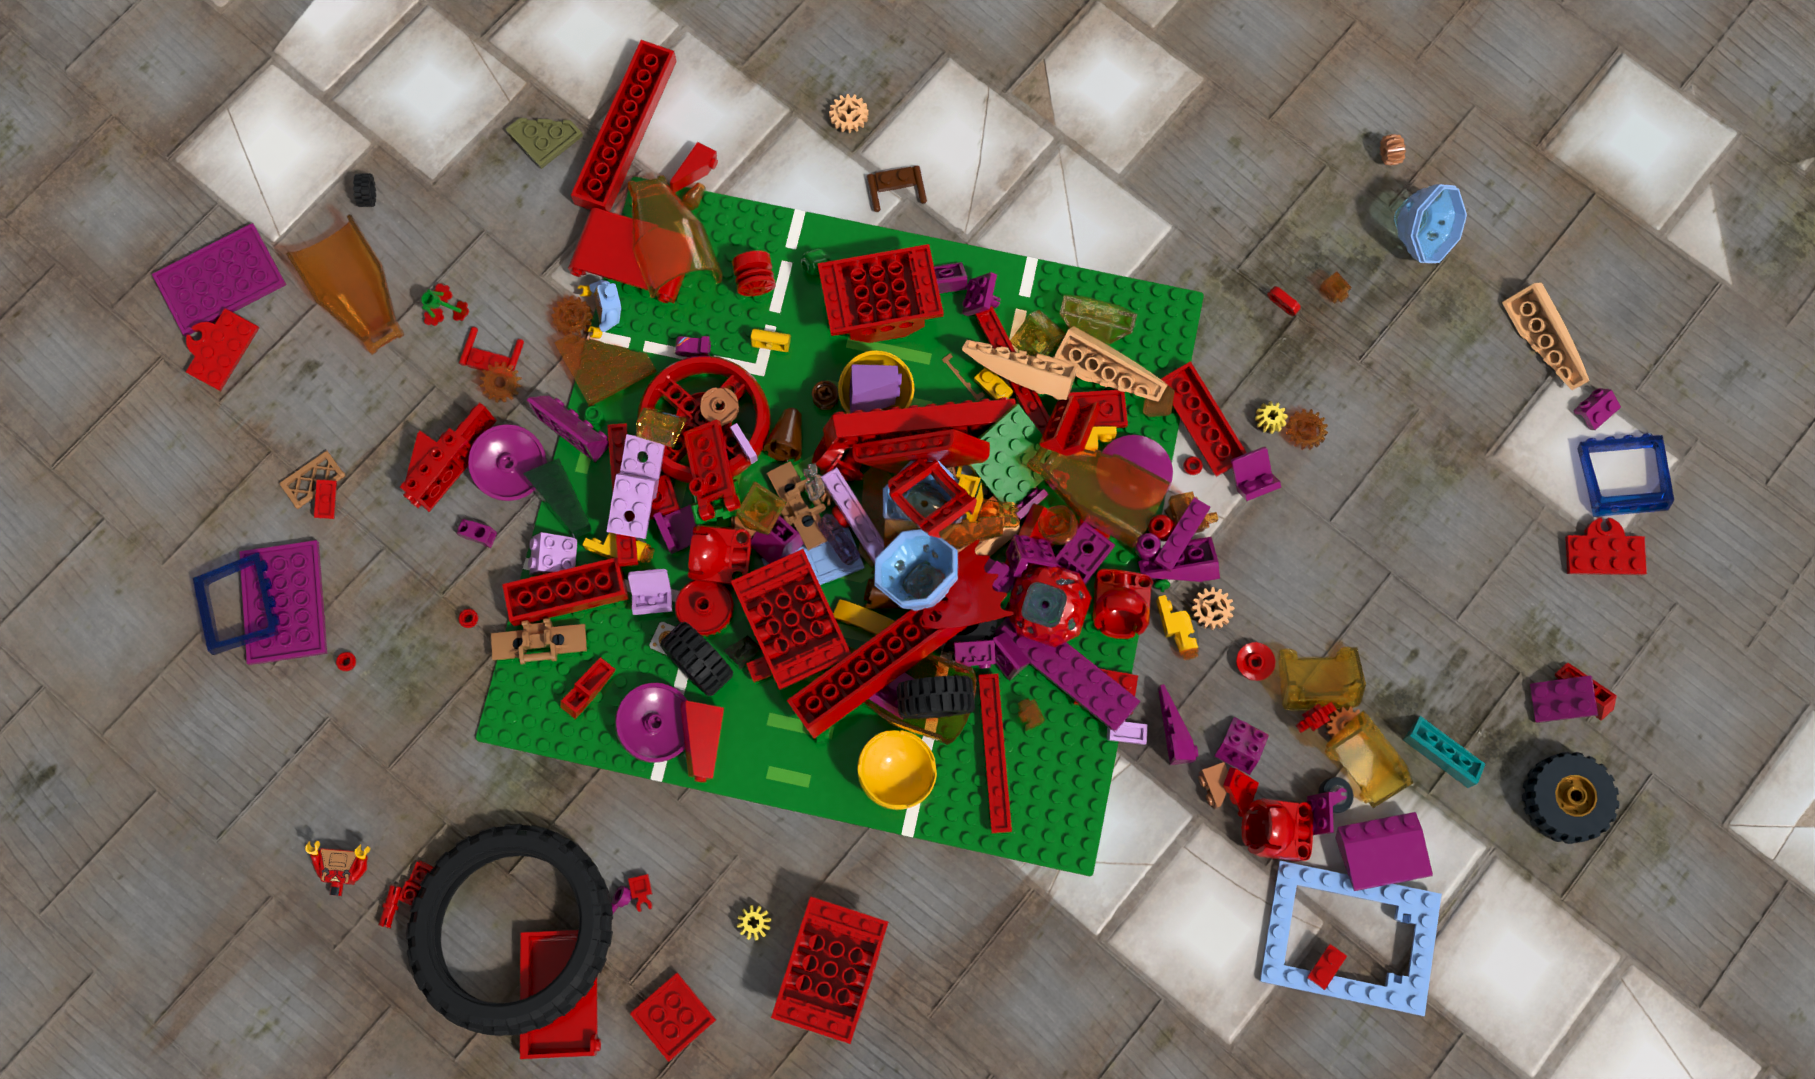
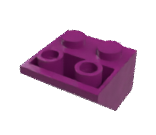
(779, 543)

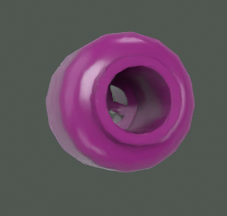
(1153, 548)

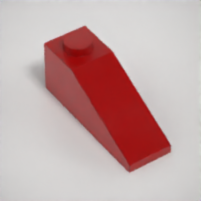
(694, 167)
(1604, 698)

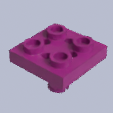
(980, 294)

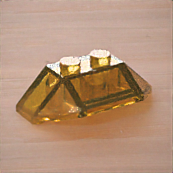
(1097, 318)

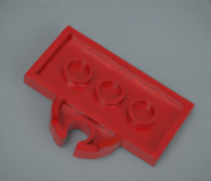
(219, 348)
(1605, 552)

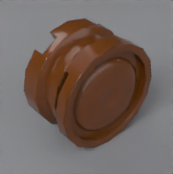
(825, 395)

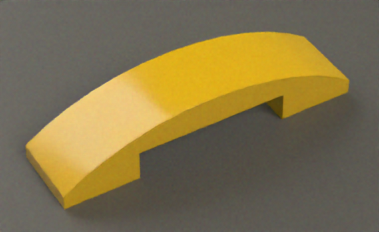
(861, 617)

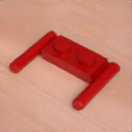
(481, 359)

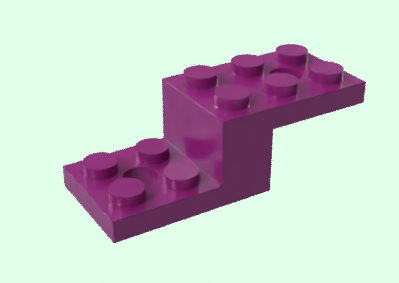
(1075, 559)

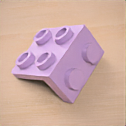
(551, 553)
(650, 591)

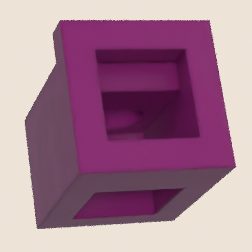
(1002, 571)

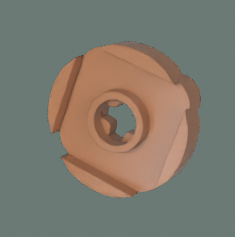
(720, 396)

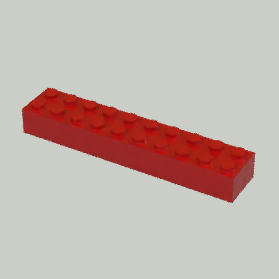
(624, 127)
(879, 424)
(868, 670)

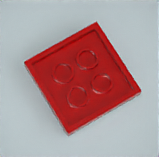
(673, 1017)

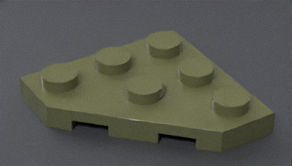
(544, 138)

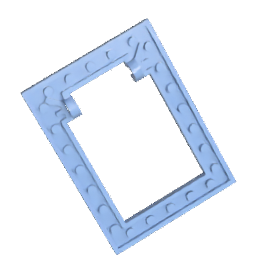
(1400, 992)

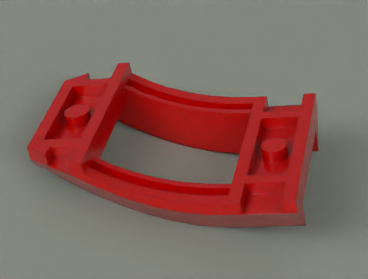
(943, 516)

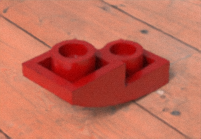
(412, 885)

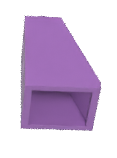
(873, 387)

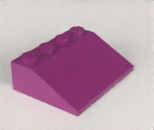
(569, 426)
(1384, 851)

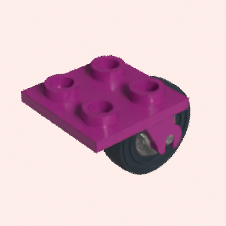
(1333, 797)

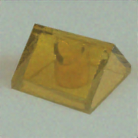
(760, 509)

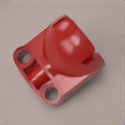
(717, 554)
(1121, 603)
(1278, 829)

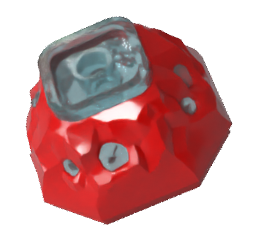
(1066, 610)

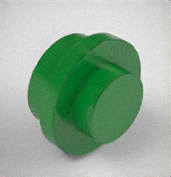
(593, 415)

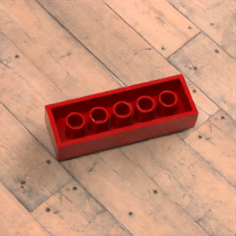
(565, 591)

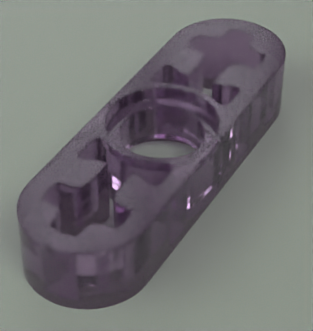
(838, 547)

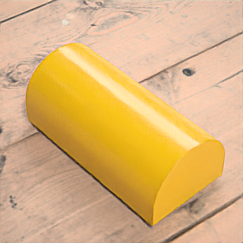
(770, 340)

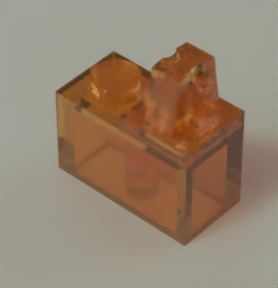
(1179, 504)

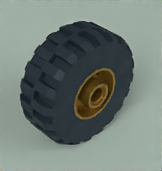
(1570, 797)

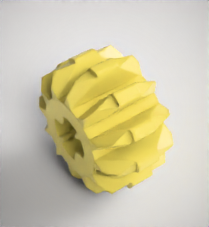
(1267, 423)
(760, 917)

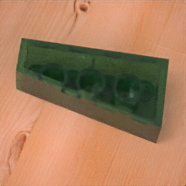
(556, 491)

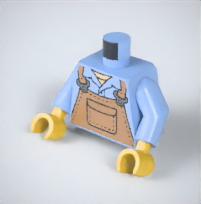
(606, 303)

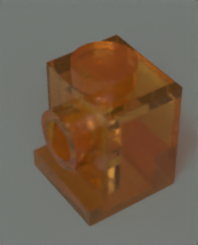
(1334, 283)
(1030, 714)

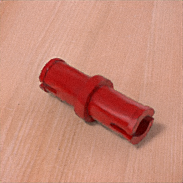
(390, 906)

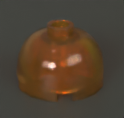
(1058, 525)

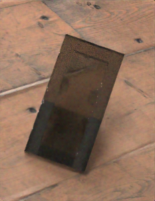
(742, 652)

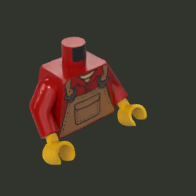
(338, 866)

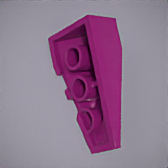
(1196, 563)
(1178, 739)

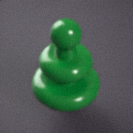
(1162, 584)

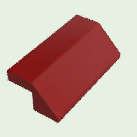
(1069, 426)

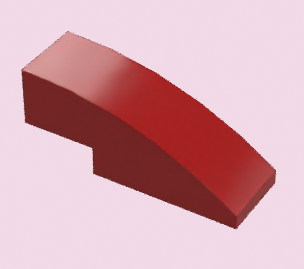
(587, 688)

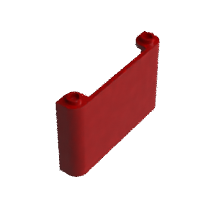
(608, 252)
(947, 446)
(572, 1035)

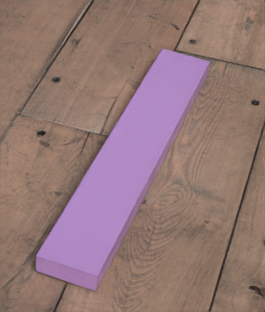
(853, 513)

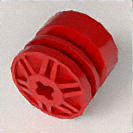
(753, 273)

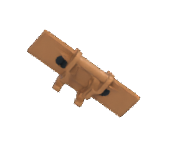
(795, 512)
(539, 635)

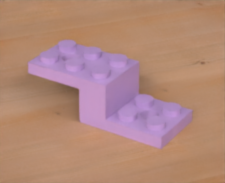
(635, 487)

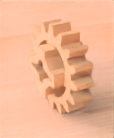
(848, 105)
(1205, 606)

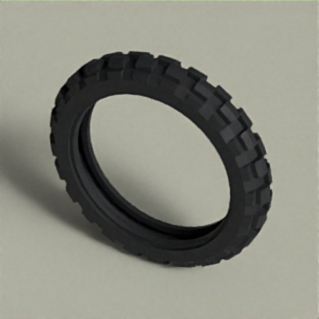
(567, 988)

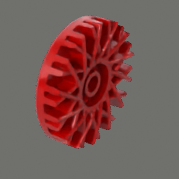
(707, 620)

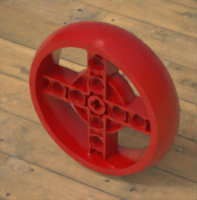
(738, 380)

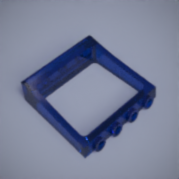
(1626, 503)
(201, 586)

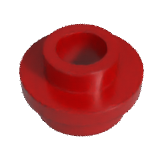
(1192, 460)
(695, 483)
(464, 614)
(342, 657)

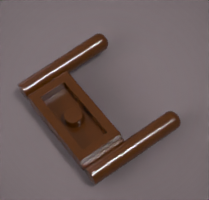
(895, 180)

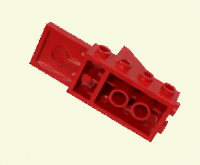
(432, 459)

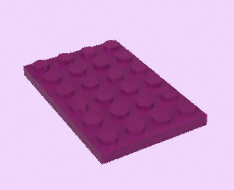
(219, 277)
(298, 598)

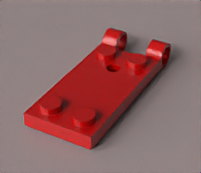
(709, 460)

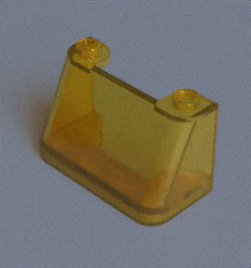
(1321, 680)
(1369, 760)

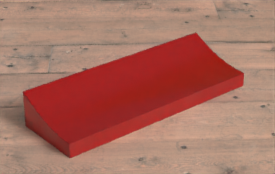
(1203, 419)

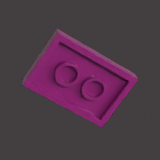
(1563, 699)

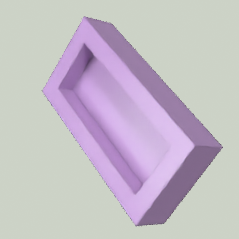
(744, 444)
(1129, 733)

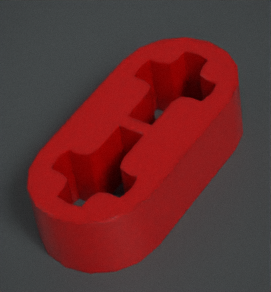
(1284, 301)

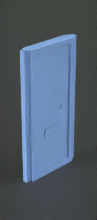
(827, 563)

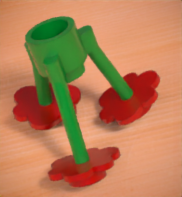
(433, 299)

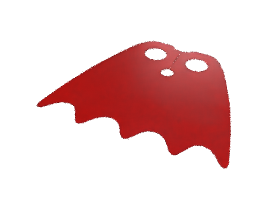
(971, 596)

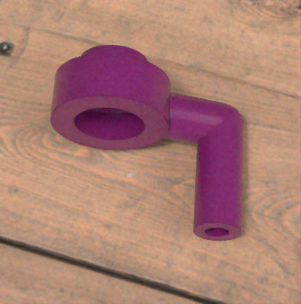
(621, 897)

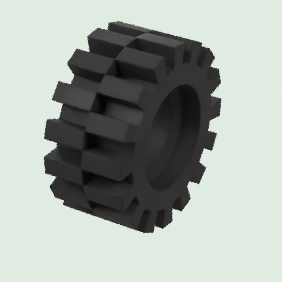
(364, 190)

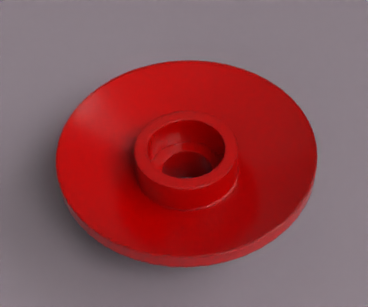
(1262, 655)

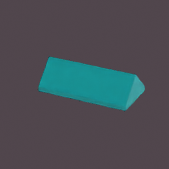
(1445, 752)

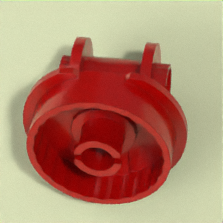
(830, 459)

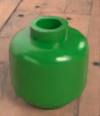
(811, 260)

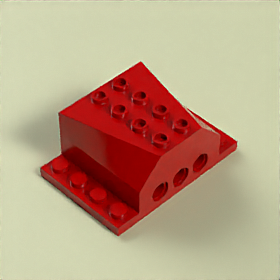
(881, 294)
(791, 619)
(830, 970)

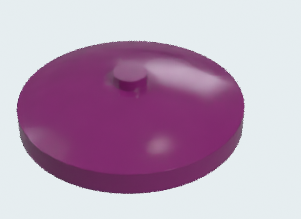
(1144, 453)
(500, 460)
(651, 722)

